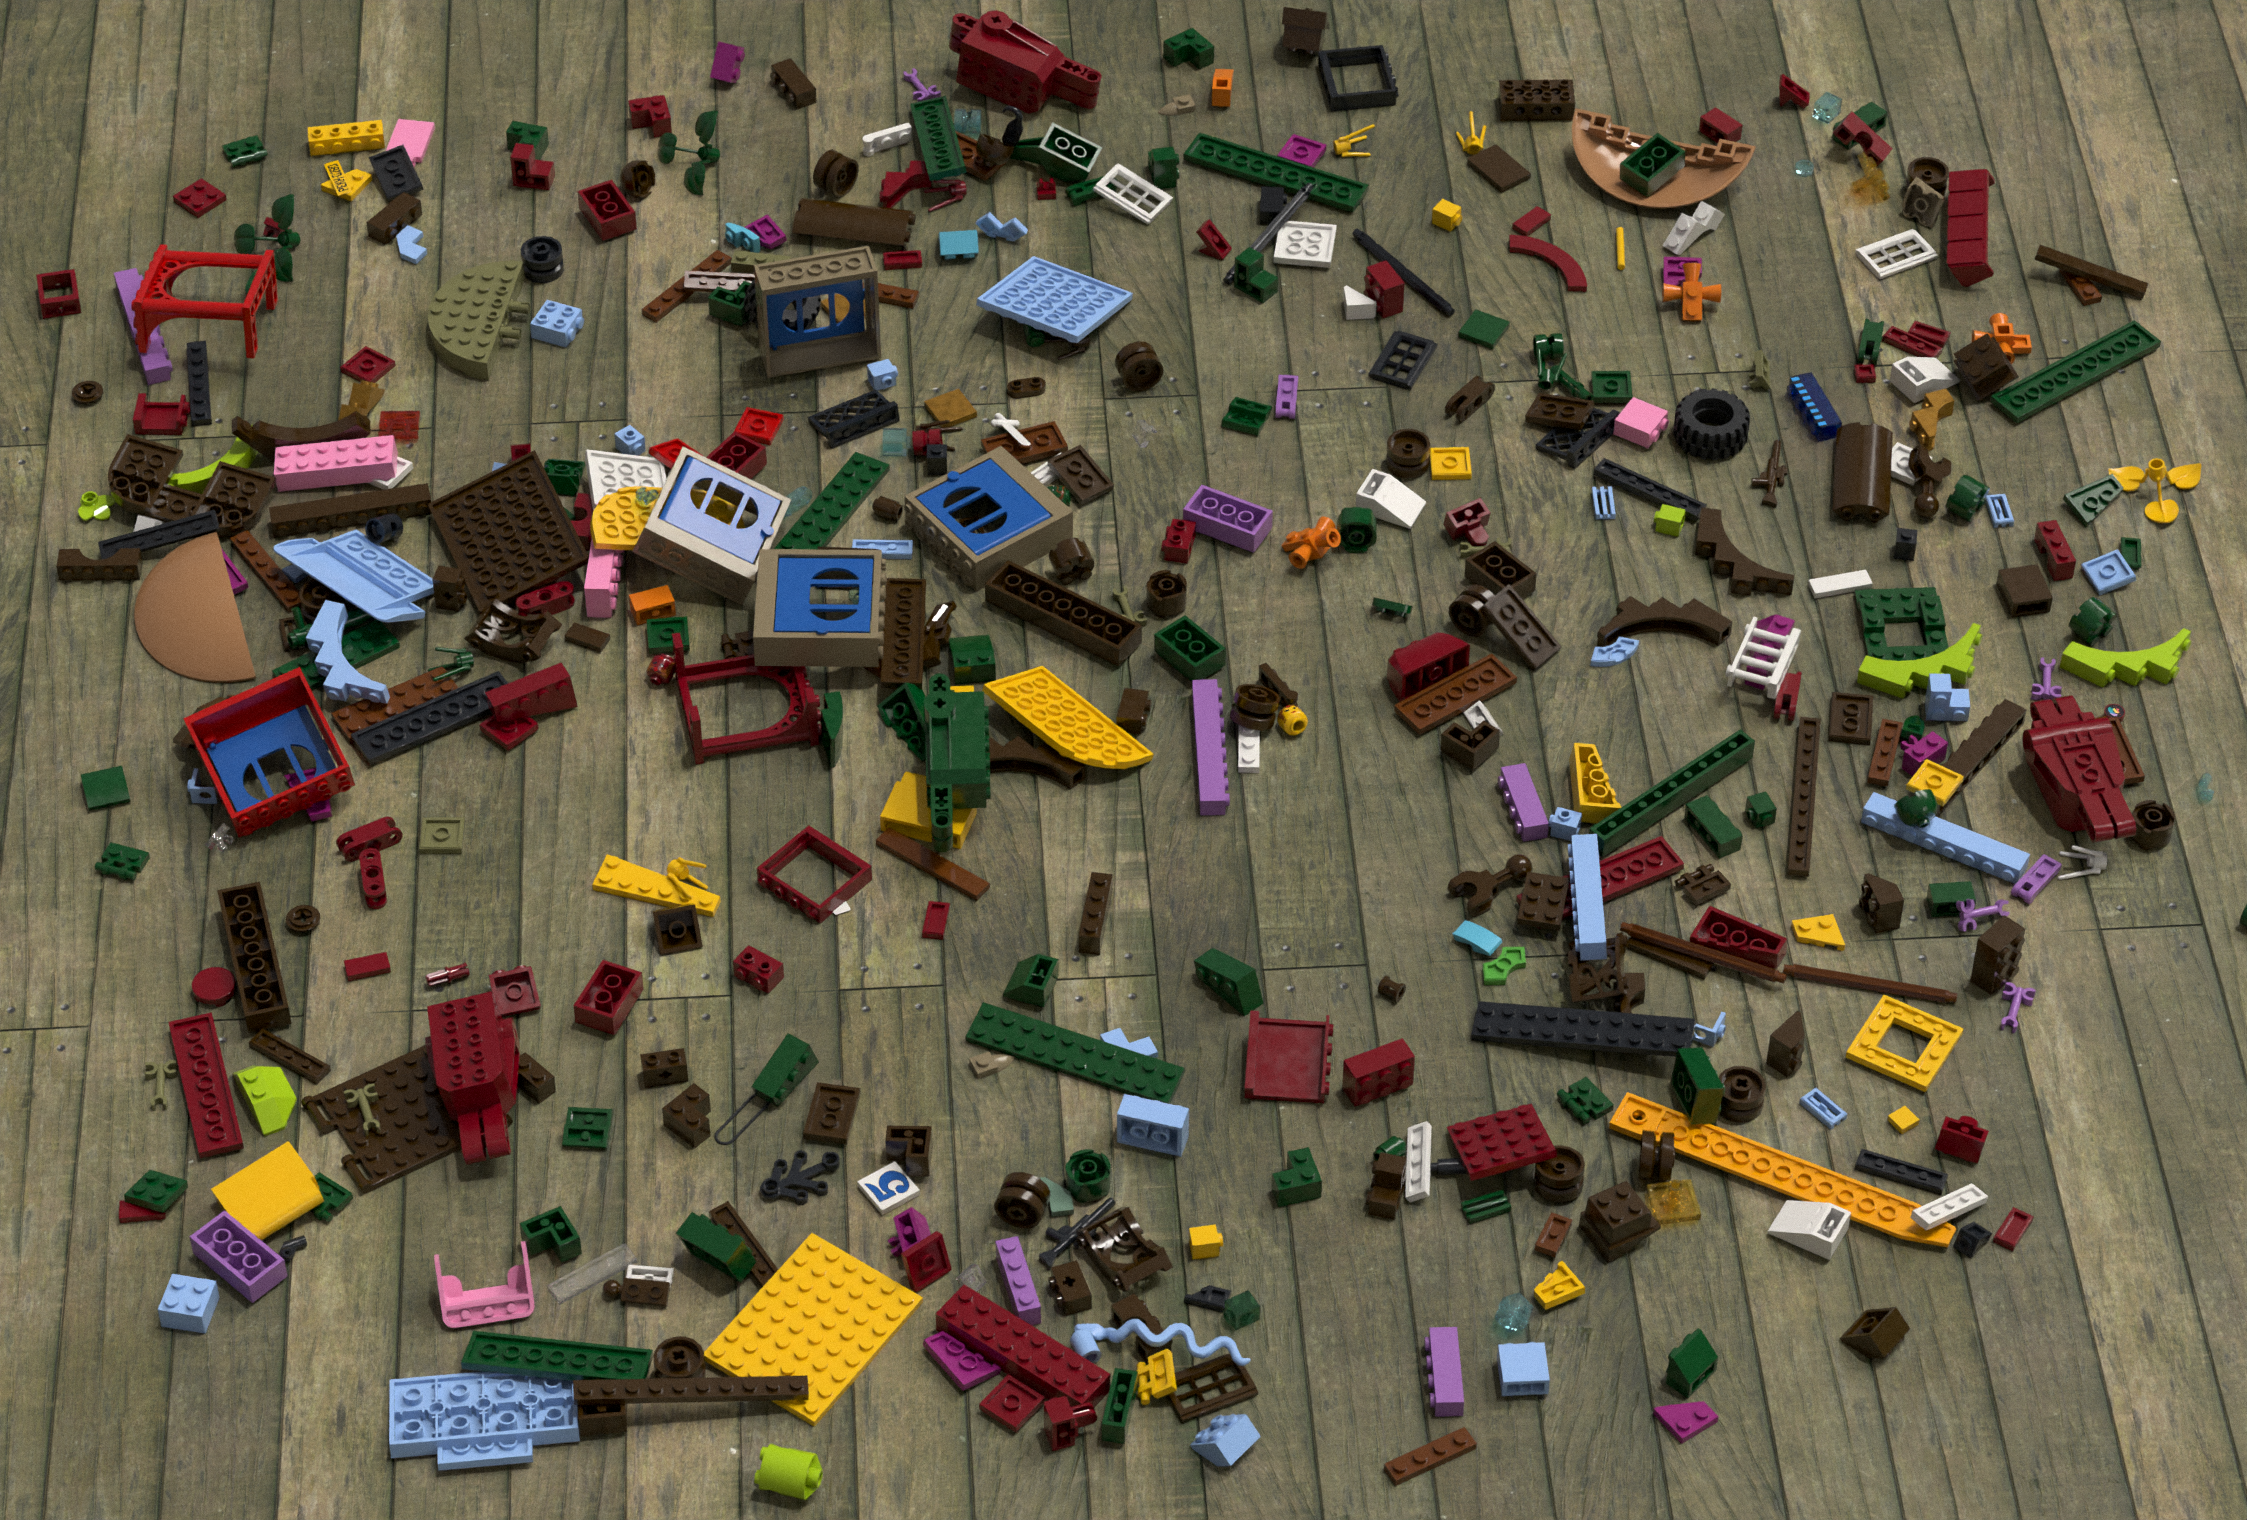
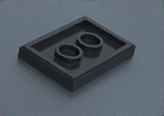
(395, 172)

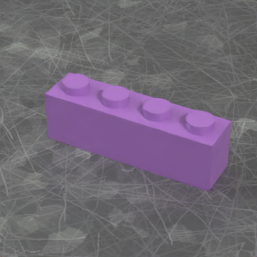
(1523, 802)
(1018, 1280)
(1445, 1371)

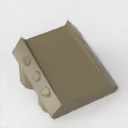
(1922, 203)

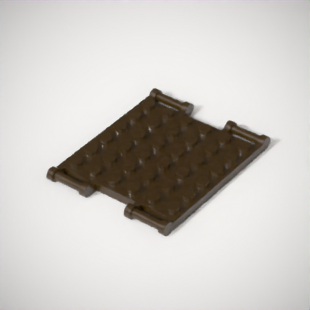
(410, 1116)

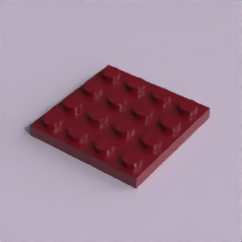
(1501, 1142)

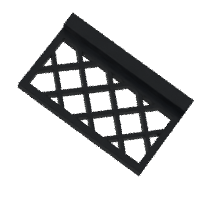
(856, 425)
(1589, 440)

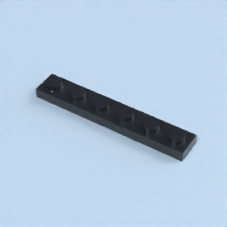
(199, 383)
(1648, 488)
(162, 534)

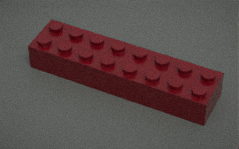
(1021, 1349)

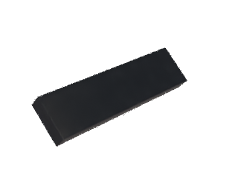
(1901, 1171)

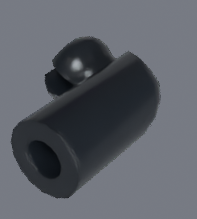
(289, 1247)

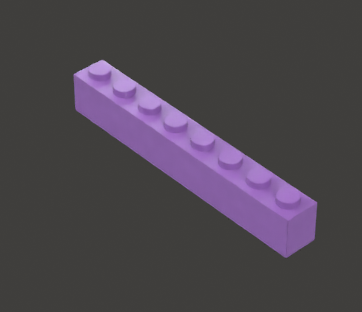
(154, 361)
(1209, 747)

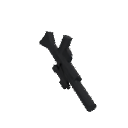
(1067, 1235)

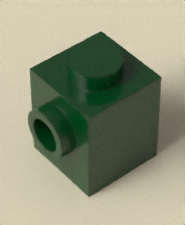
(1760, 809)

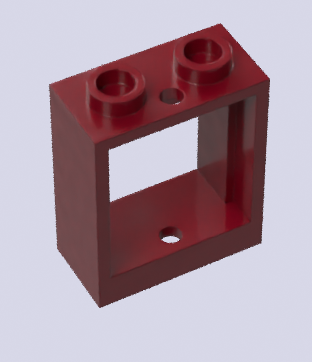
(69, 303)

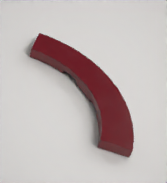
(1553, 255)

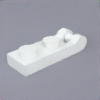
(887, 138)

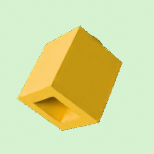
(1446, 215)
(1205, 1242)

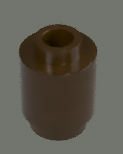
(887, 508)

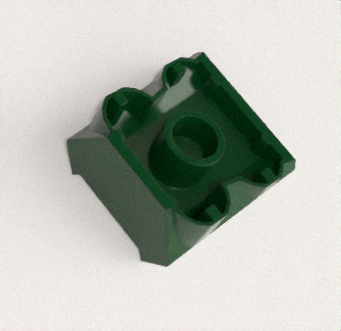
(564, 475)

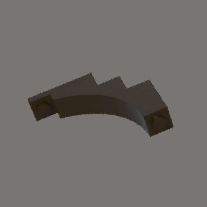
(266, 436)

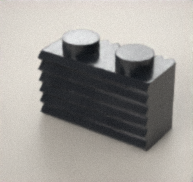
(1271, 203)

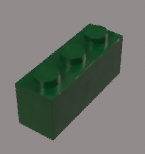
(1871, 115)
(1713, 826)
(1119, 1405)

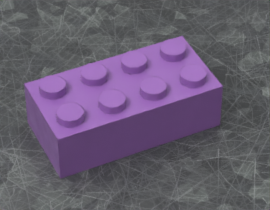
(1228, 518)
(238, 1256)

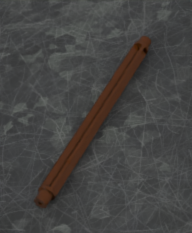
(1703, 952)
(1870, 983)

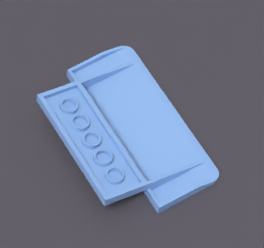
(362, 574)

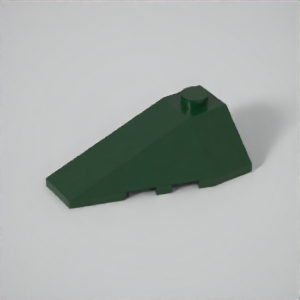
(905, 715)

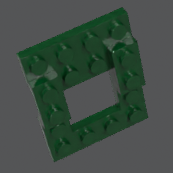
(1901, 606)

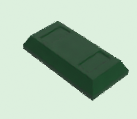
(2131, 552)

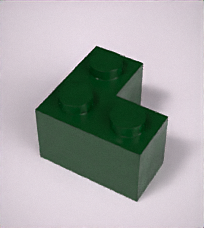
(1188, 47)
(528, 134)
(1163, 167)
(1251, 276)
(729, 304)
(1300, 1180)
(551, 1230)

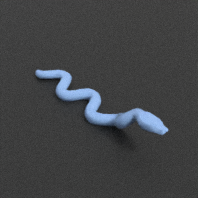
(1137, 1326)

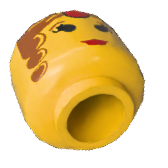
(1292, 720)

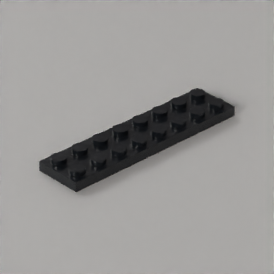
(426, 720)

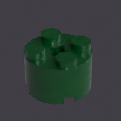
(1967, 497)
(1357, 529)
(2092, 621)
(1088, 1175)

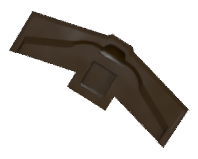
(937, 633)

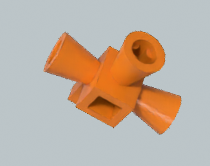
(1691, 293)
(2005, 337)
(1311, 543)

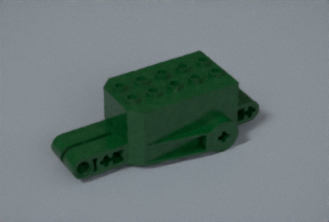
(954, 755)

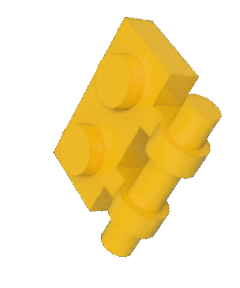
(1161, 1374)

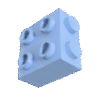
(556, 323)
(1523, 1369)

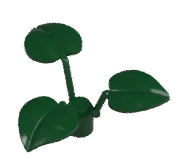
(694, 175)
(282, 214)

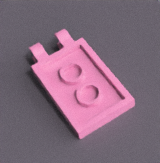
(414, 136)

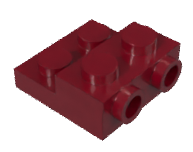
(514, 990)

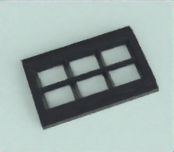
(1390, 348)

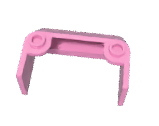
(486, 1304)

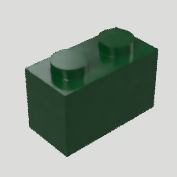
(1944, 896)

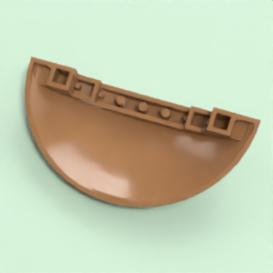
(1604, 146)
(191, 615)

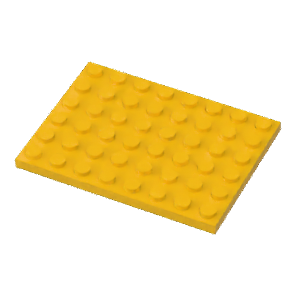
(815, 1319)

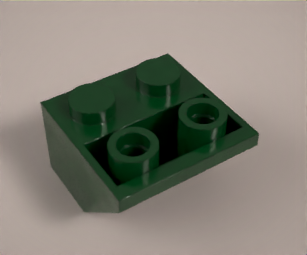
(1033, 980)
(1691, 1363)

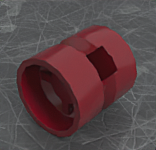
(921, 439)

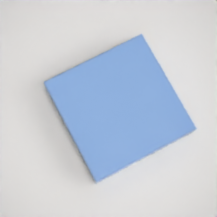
(2108, 572)

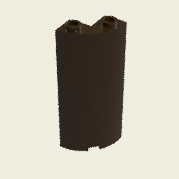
(853, 221)
(1862, 471)

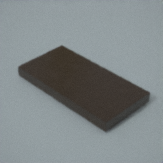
(1520, 627)

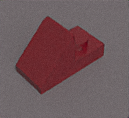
(1790, 90)
(1214, 243)

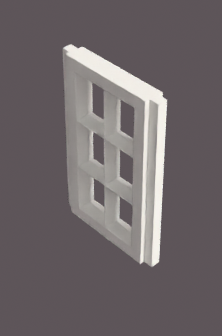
(1139, 182)
(1896, 267)

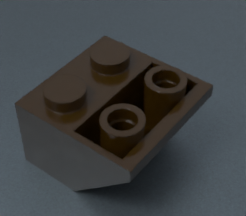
(1881, 903)

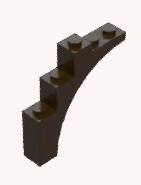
(1731, 562)
(1691, 619)
(1043, 761)

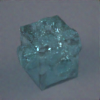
(1513, 1312)

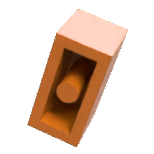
(652, 604)

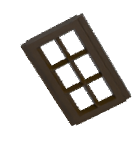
(1208, 1406)

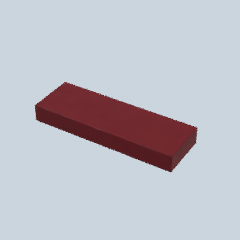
(1911, 343)

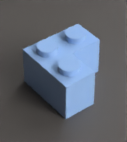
(1945, 703)

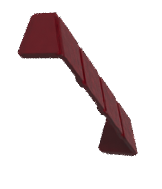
(1969, 225)

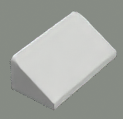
(1478, 713)

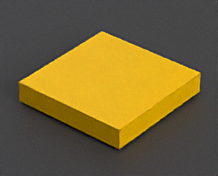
(1450, 463)
(1937, 778)

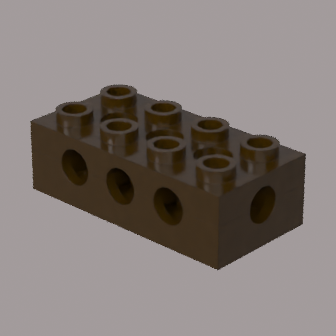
(1553, 98)

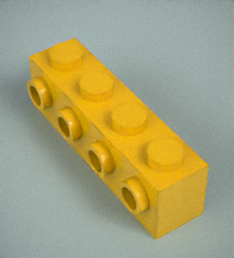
(346, 137)

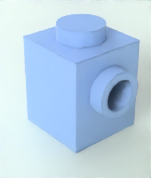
(882, 374)
(629, 441)
(1565, 823)

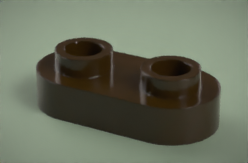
(1026, 387)

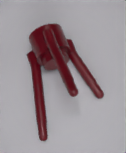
(956, 189)

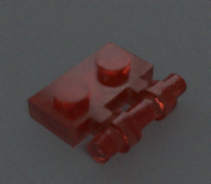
(400, 421)

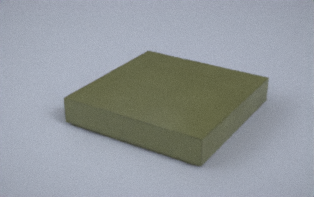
(442, 835)

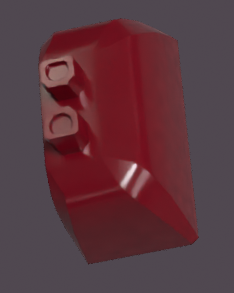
(1425, 663)

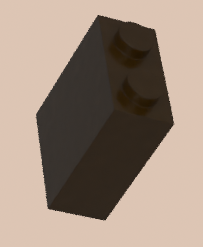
(2024, 590)

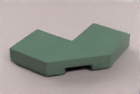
(1060, 1199)

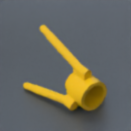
(1343, 144)
(1472, 144)
(678, 870)

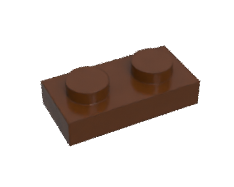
(1553, 1234)

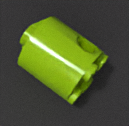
(789, 1471)

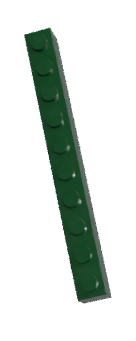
(1673, 792)

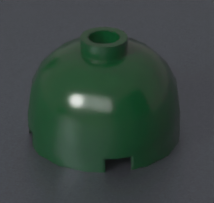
(1917, 809)

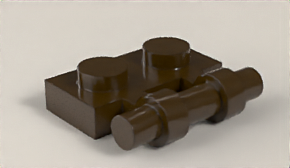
(743, 642)
(1706, 887)

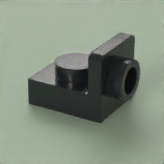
(1970, 1238)

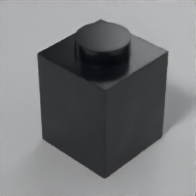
(937, 459)
(1905, 544)

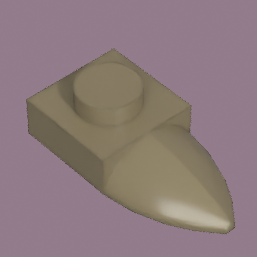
(1178, 106)
(988, 1064)

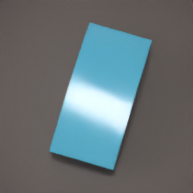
(741, 236)
(1478, 937)

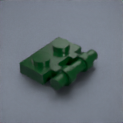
(244, 151)
(125, 857)
(1590, 1098)
(334, 1197)

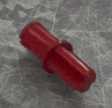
(447, 975)

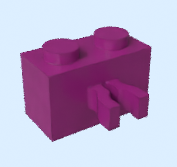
(727, 62)
(1930, 747)
(911, 1229)

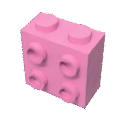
(1641, 422)

